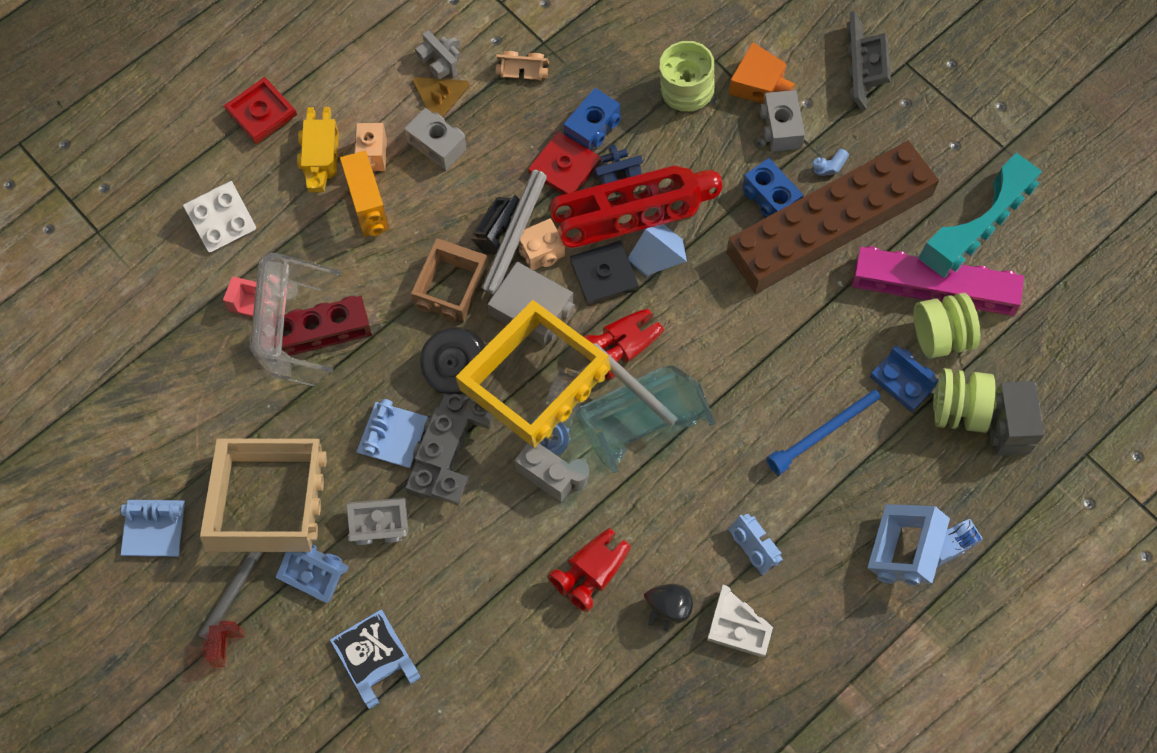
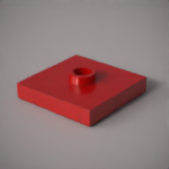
(260, 110)
(565, 164)

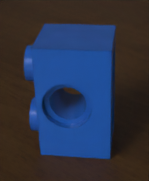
(594, 108)

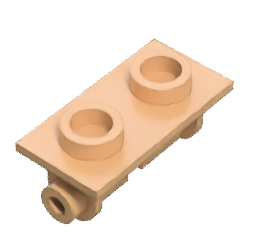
(512, 63)

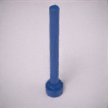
(780, 460)

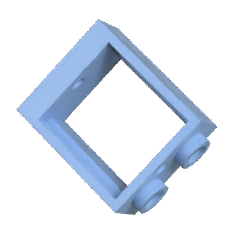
(934, 528)

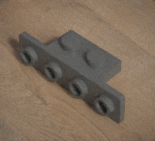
(869, 60)

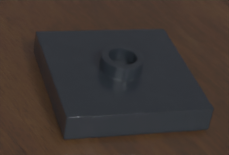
(604, 273)

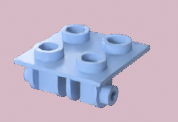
(392, 434)
(152, 527)

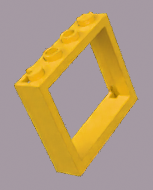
(503, 344)

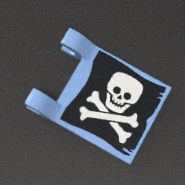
(372, 653)

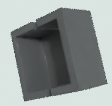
(1016, 419)

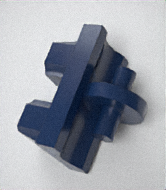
(630, 166)

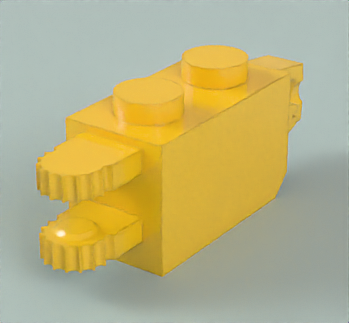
(319, 149)

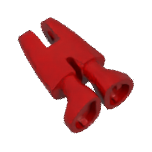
(626, 337)
(596, 563)

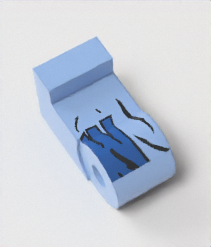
(958, 540)

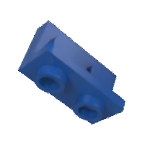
(905, 378)

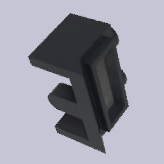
(493, 222)

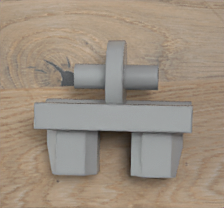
(443, 51)

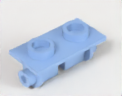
(747, 534)

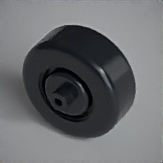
(447, 355)

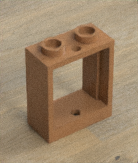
(456, 256)

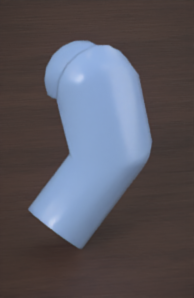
(832, 166)

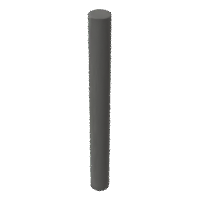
(230, 593)

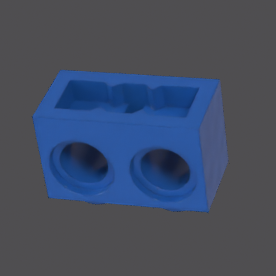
(777, 188)

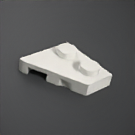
(738, 626)

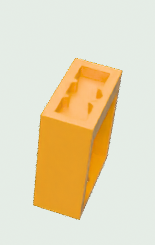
(365, 193)

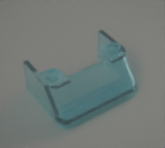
(624, 417)

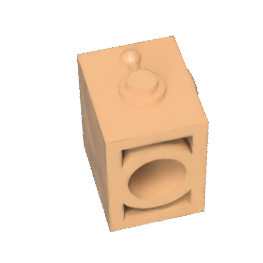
(373, 140)
(541, 245)

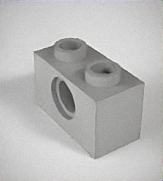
(784, 107)
(442, 150)

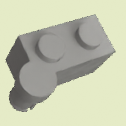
(551, 472)

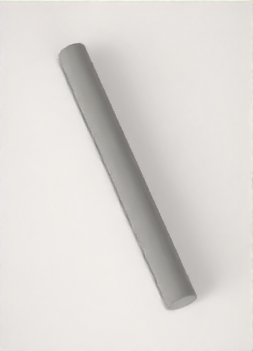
(640, 391)

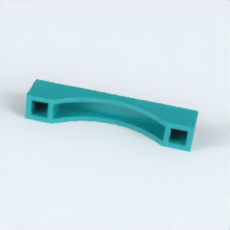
(951, 244)

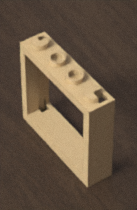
(261, 451)

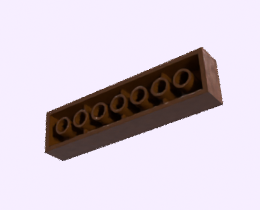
(831, 216)

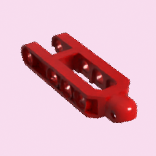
(599, 217)

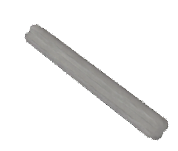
(514, 232)

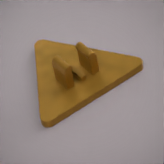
(440, 94)

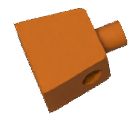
(759, 74)

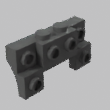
(441, 446)

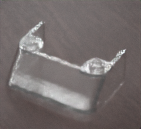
(276, 283)

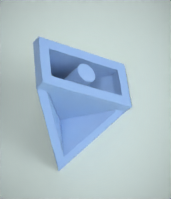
(657, 250)

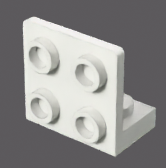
(219, 216)

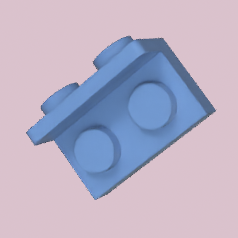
(312, 572)

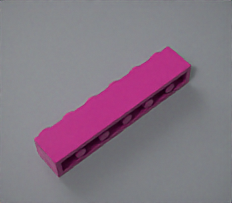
(910, 277)

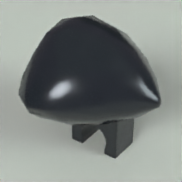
(669, 602)

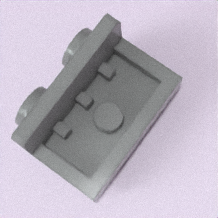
(377, 520)

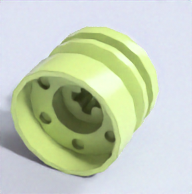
(687, 76)
(946, 325)
(971, 400)

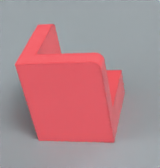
(240, 296)

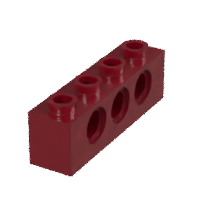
(327, 332)

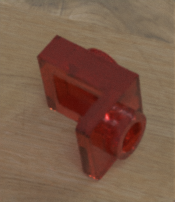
(215, 647)

